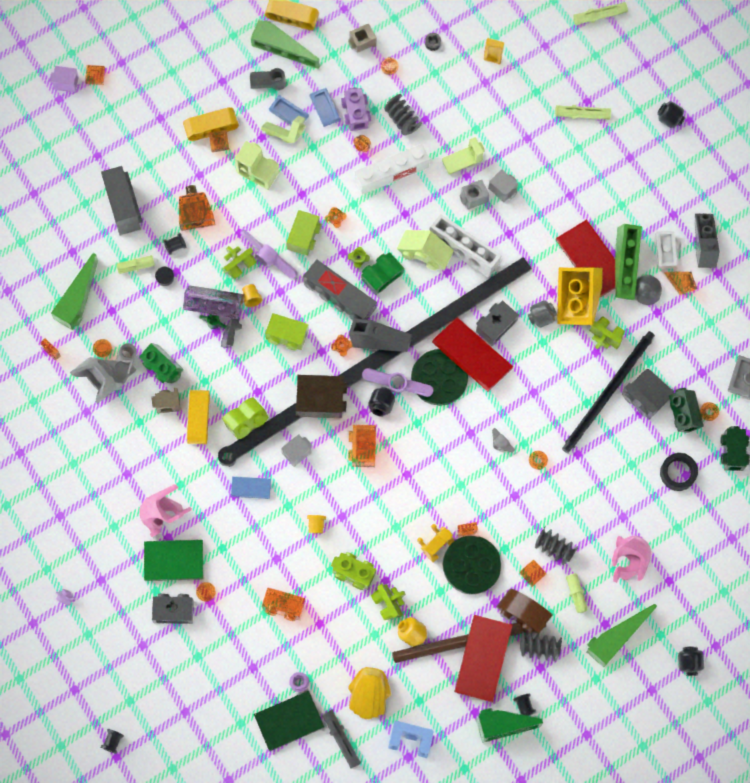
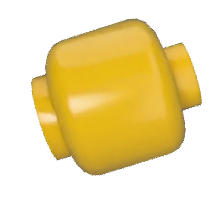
(412, 631)

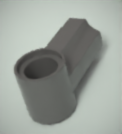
(265, 79)

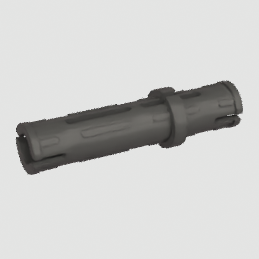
(341, 739)

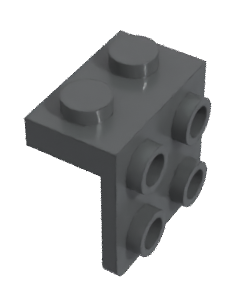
(647, 393)

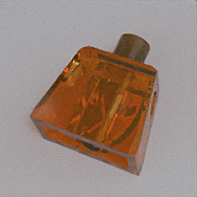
(194, 210)

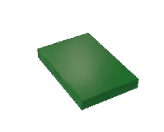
(173, 560)

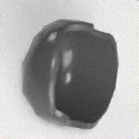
(648, 290)

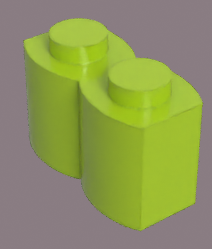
(245, 418)

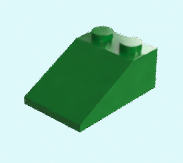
(501, 724)

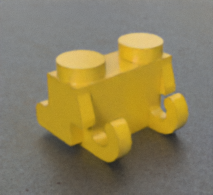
(436, 542)

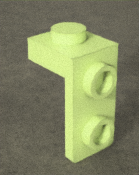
(287, 136)
(464, 158)

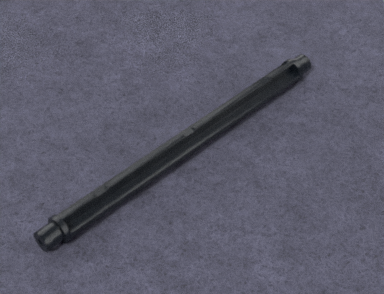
(608, 392)

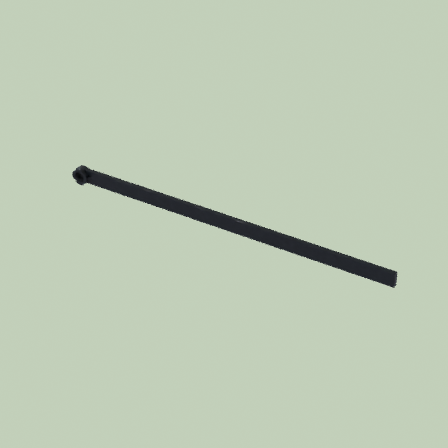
(381, 357)

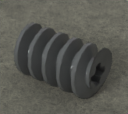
(401, 116)
(555, 546)
(540, 646)

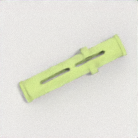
(600, 13)
(582, 112)

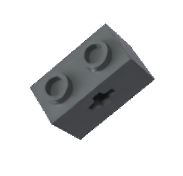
(493, 332)
(163, 615)

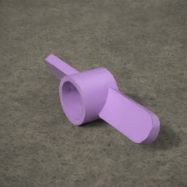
(268, 256)
(385, 379)

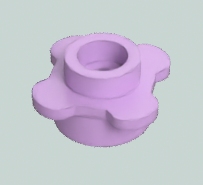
(65, 597)

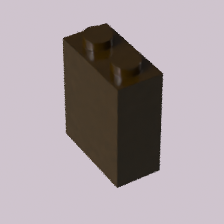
(320, 396)

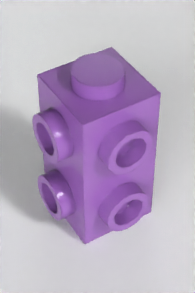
(355, 103)

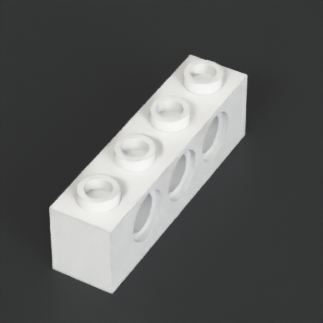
(466, 245)

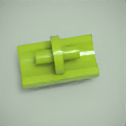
(246, 257)
(604, 336)
(385, 594)

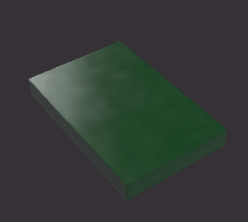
(289, 721)

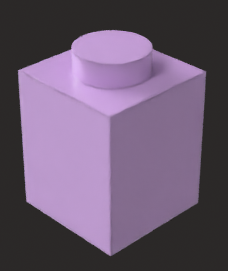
(64, 79)

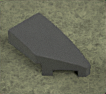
(229, 333)

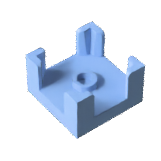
(412, 733)

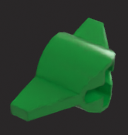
(212, 321)

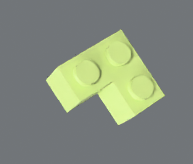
(254, 166)
(425, 247)

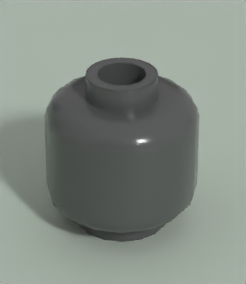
(542, 314)

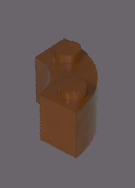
(524, 611)

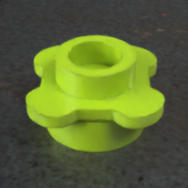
(359, 251)

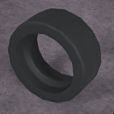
(691, 463)

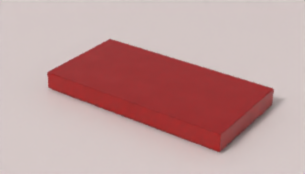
(587, 250)
(472, 354)
(483, 658)

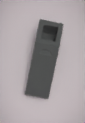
(706, 240)
(377, 336)

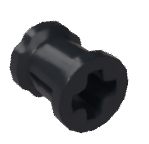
(174, 243)
(524, 704)
(112, 741)

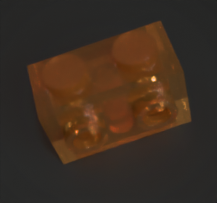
(363, 446)
(283, 604)

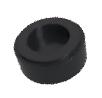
(164, 276)

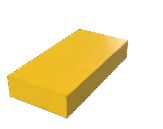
(493, 51)

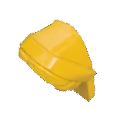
(369, 693)

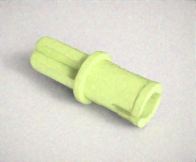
(135, 264)
(576, 593)

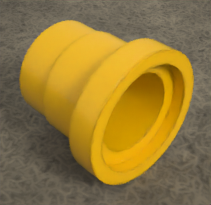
(251, 297)
(316, 523)

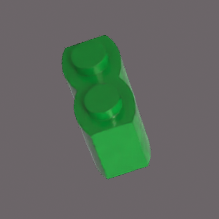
(382, 273)

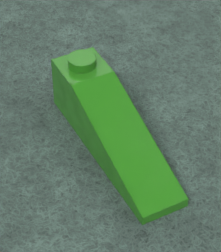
(274, 40)
(627, 260)
(73, 302)
(611, 641)

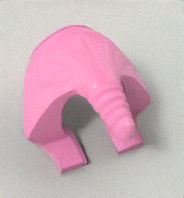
(153, 510)
(638, 553)

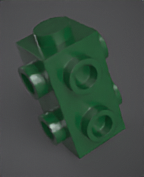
(685, 410)
(735, 452)

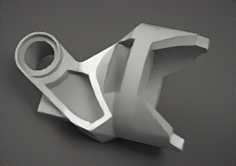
(110, 373)

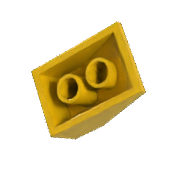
(578, 295)

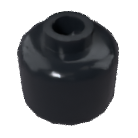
(671, 114)
(381, 401)
(691, 660)

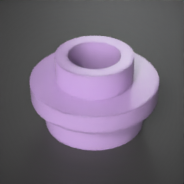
(299, 675)

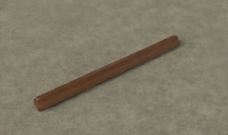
(441, 646)

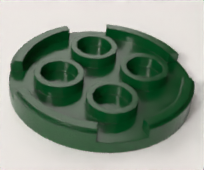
(442, 375)
(471, 565)

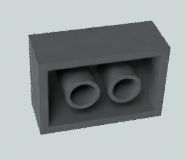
(122, 200)

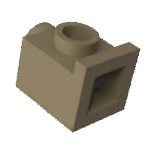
(362, 33)
(166, 401)

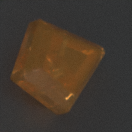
(682, 281)

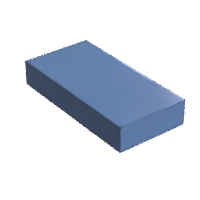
(324, 107)
(286, 110)
(251, 487)

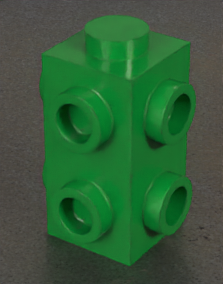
(161, 363)

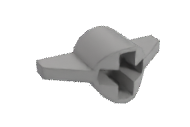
(500, 442)

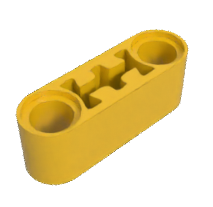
(292, 14)
(201, 125)
(198, 417)

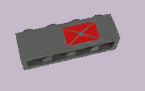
(339, 291)

